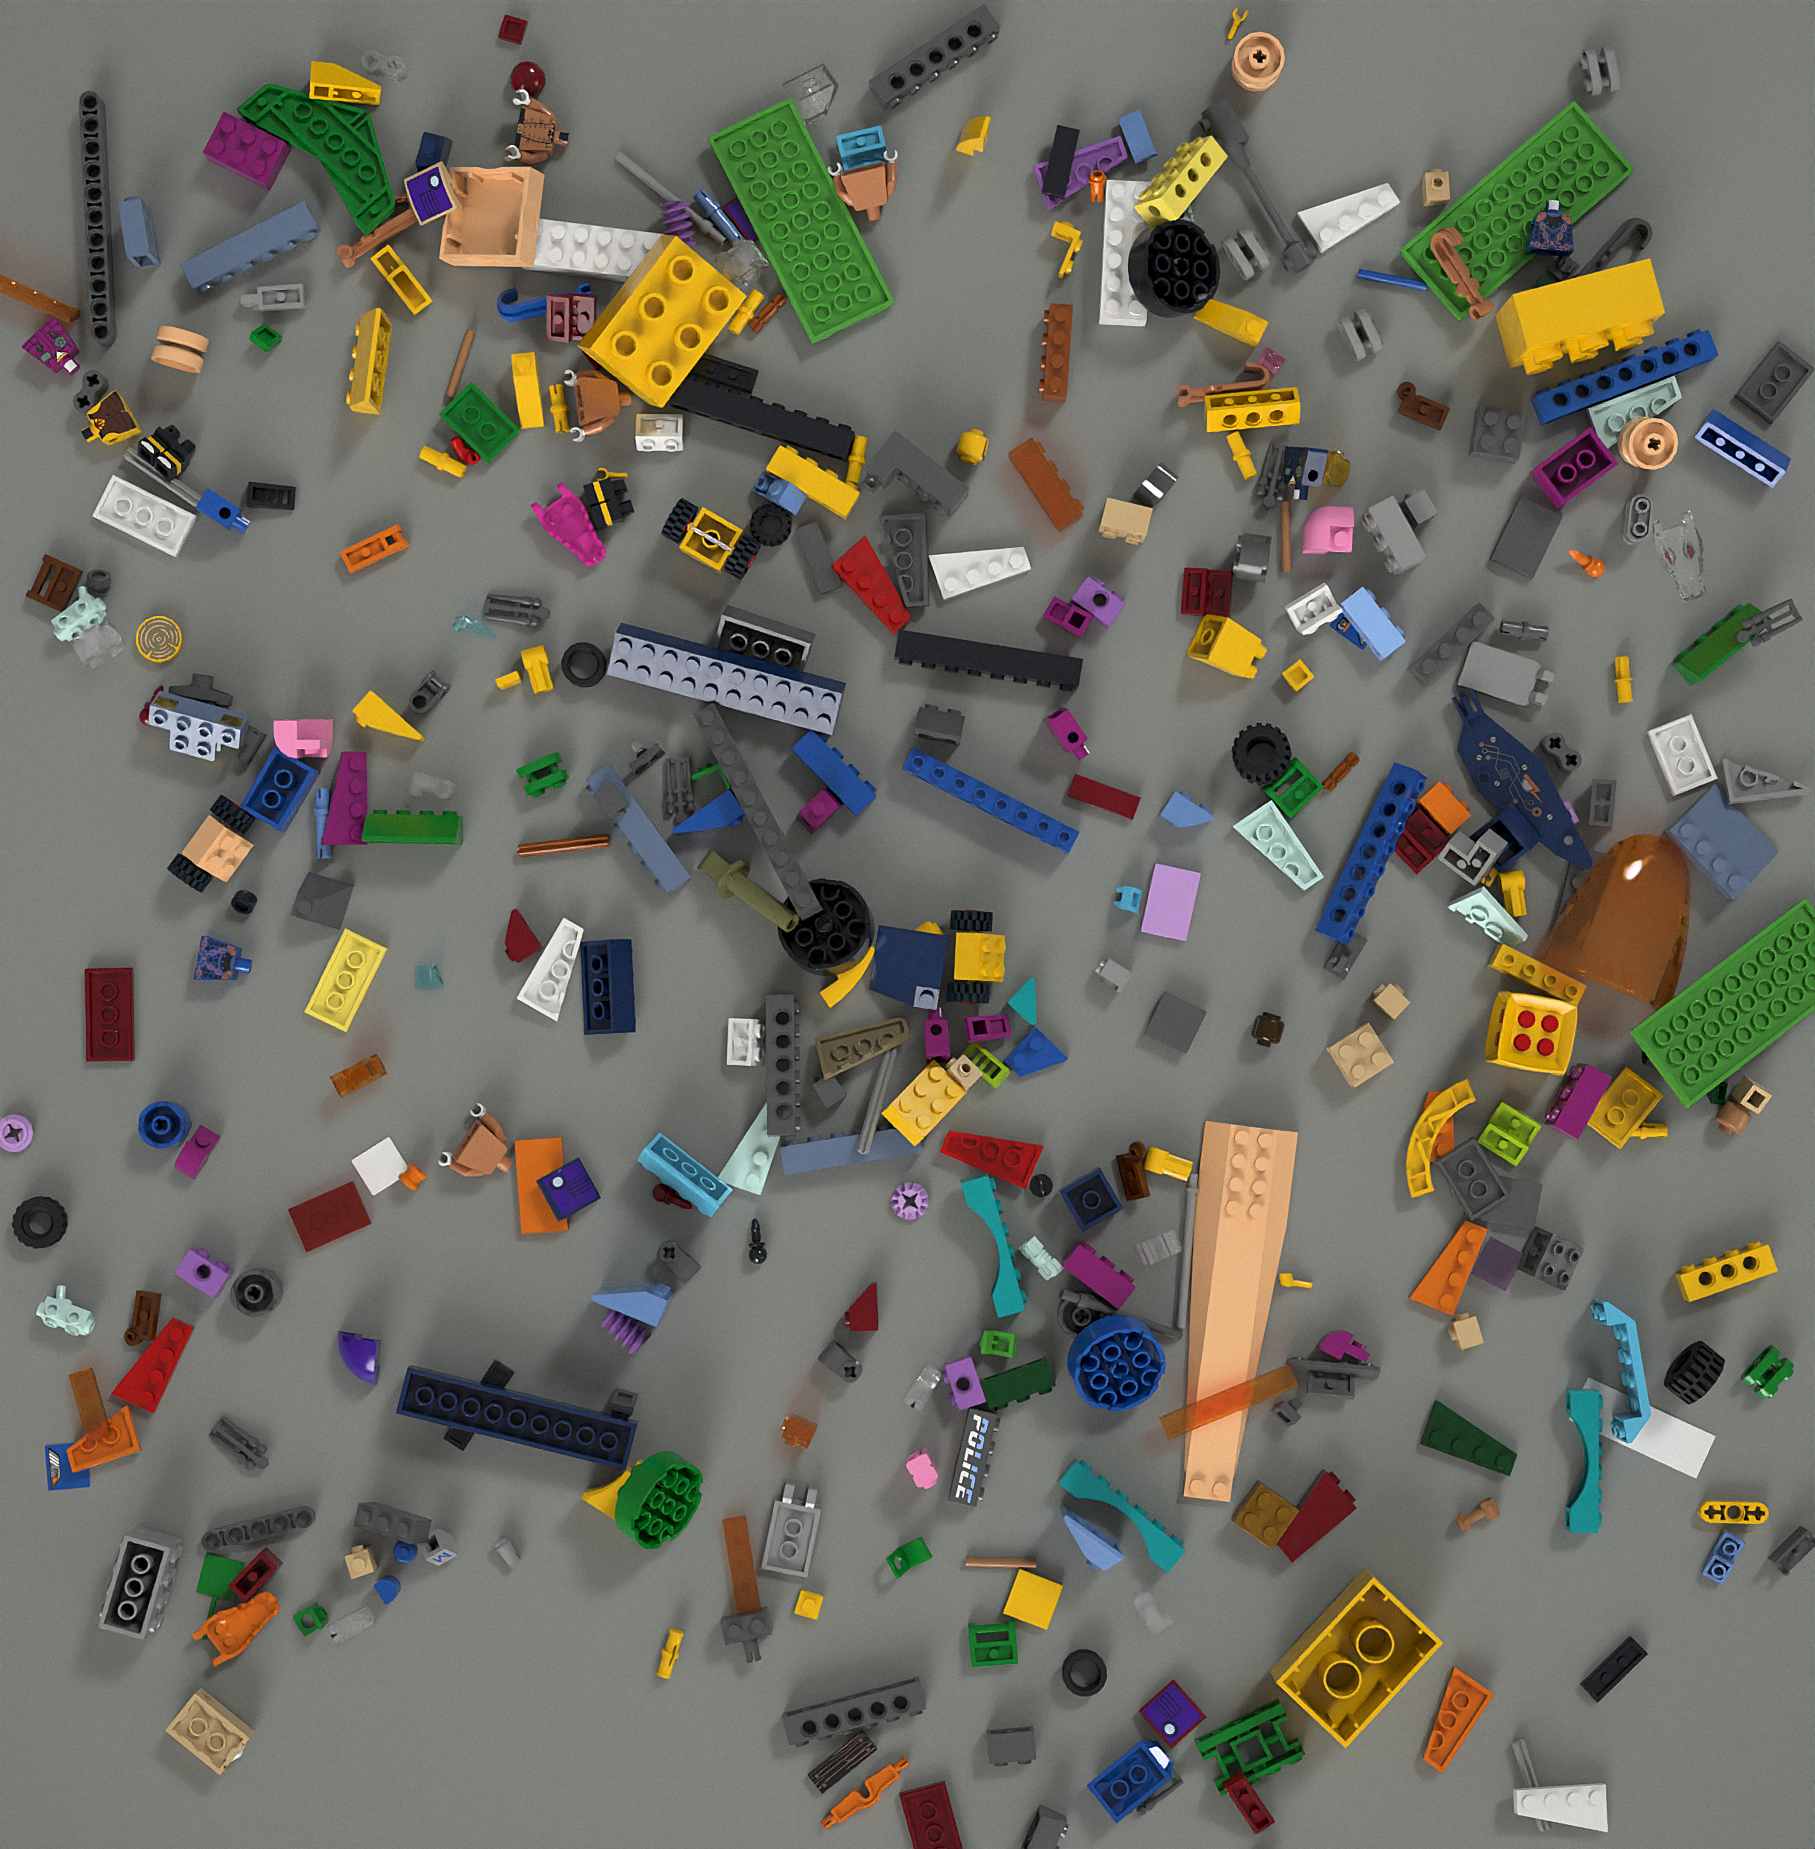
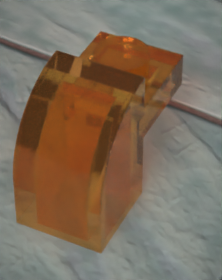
(358, 1075)

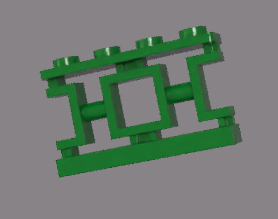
(1244, 1729)

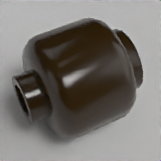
(1267, 1029)

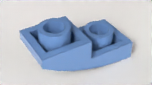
(1137, 137)
(1721, 1558)

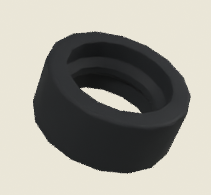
(583, 682)
(1066, 1672)

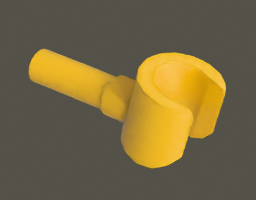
(1236, 22)
(611, 475)
(1286, 1279)

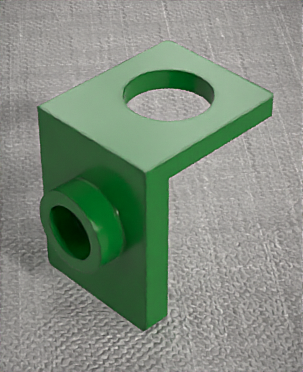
(707, 770)
(909, 1555)
(317, 1613)

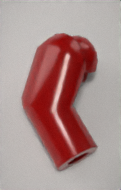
(464, 453)

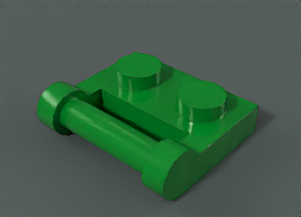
(1298, 793)
(993, 1651)

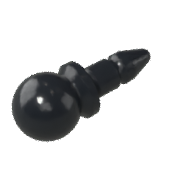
(757, 1252)

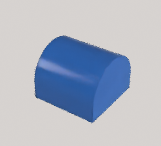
(388, 1588)

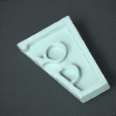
(1484, 910)

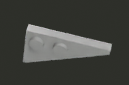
(1749, 785)

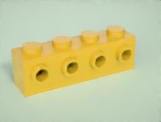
(817, 484)

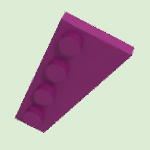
(348, 802)

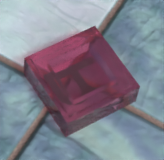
(1271, 360)

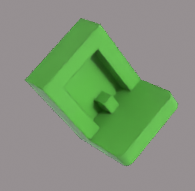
(999, 1343)

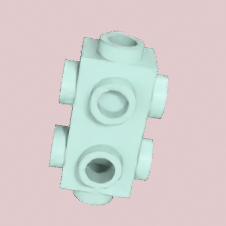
(79, 616)
(64, 1314)

